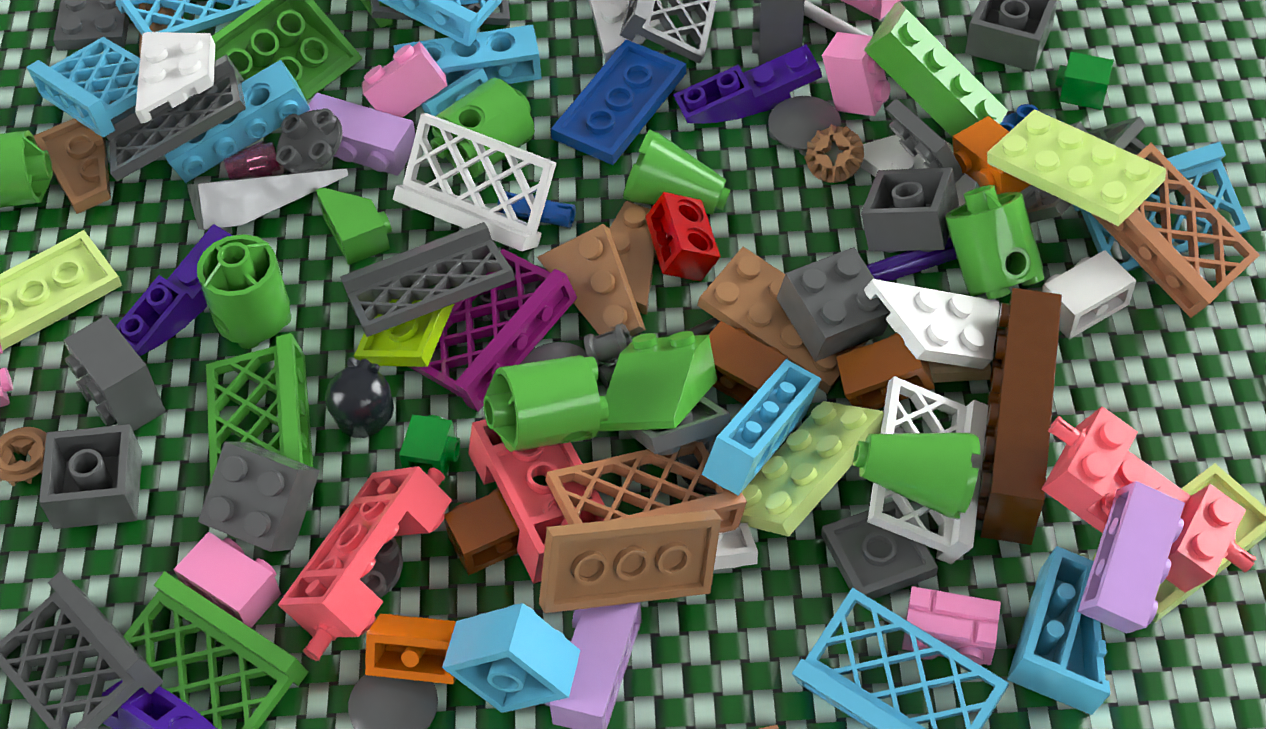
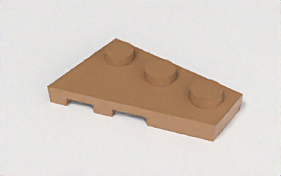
(78, 163)
(635, 250)
(597, 280)

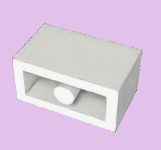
(1090, 292)

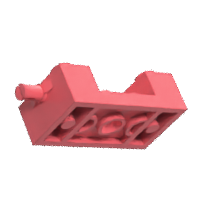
(1099, 464)
(528, 502)
(328, 592)

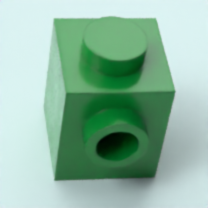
(1084, 80)
(430, 444)

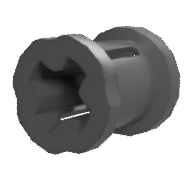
(607, 345)

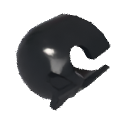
(359, 399)

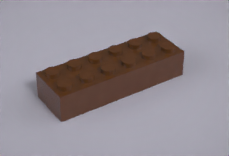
(1019, 416)

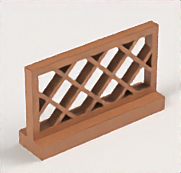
(1154, 250)
(725, 503)

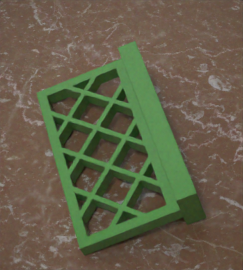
(290, 405)
(227, 631)

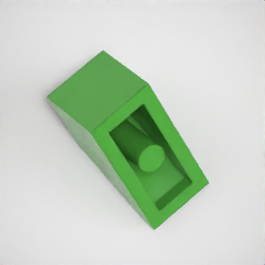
(354, 224)

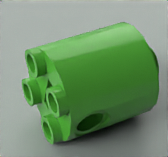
(490, 110)
(23, 169)
(994, 242)
(244, 289)
(545, 403)

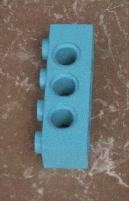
(502, 54)
(268, 101)
(761, 427)

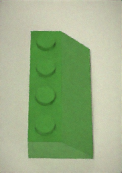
(931, 73)

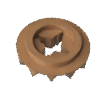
(847, 162)
(21, 441)

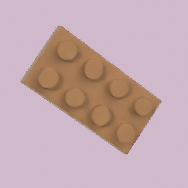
(747, 299)
(628, 560)

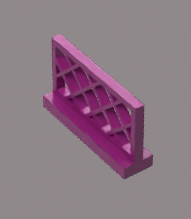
(511, 339)

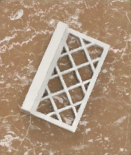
(460, 210)
(954, 535)

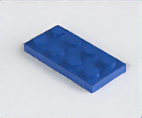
(618, 101)

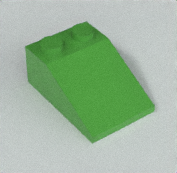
(659, 381)

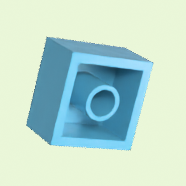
(512, 658)

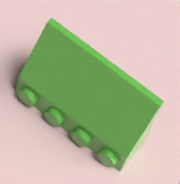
(292, 33)

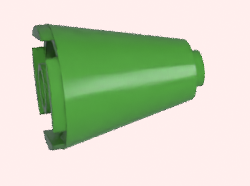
(672, 170)
(922, 467)

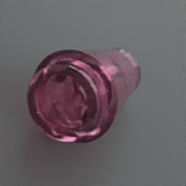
(253, 161)

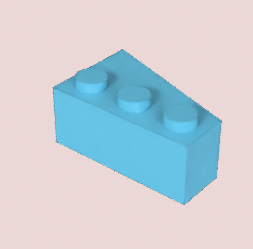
(1058, 646)

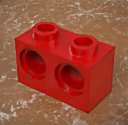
(682, 236)

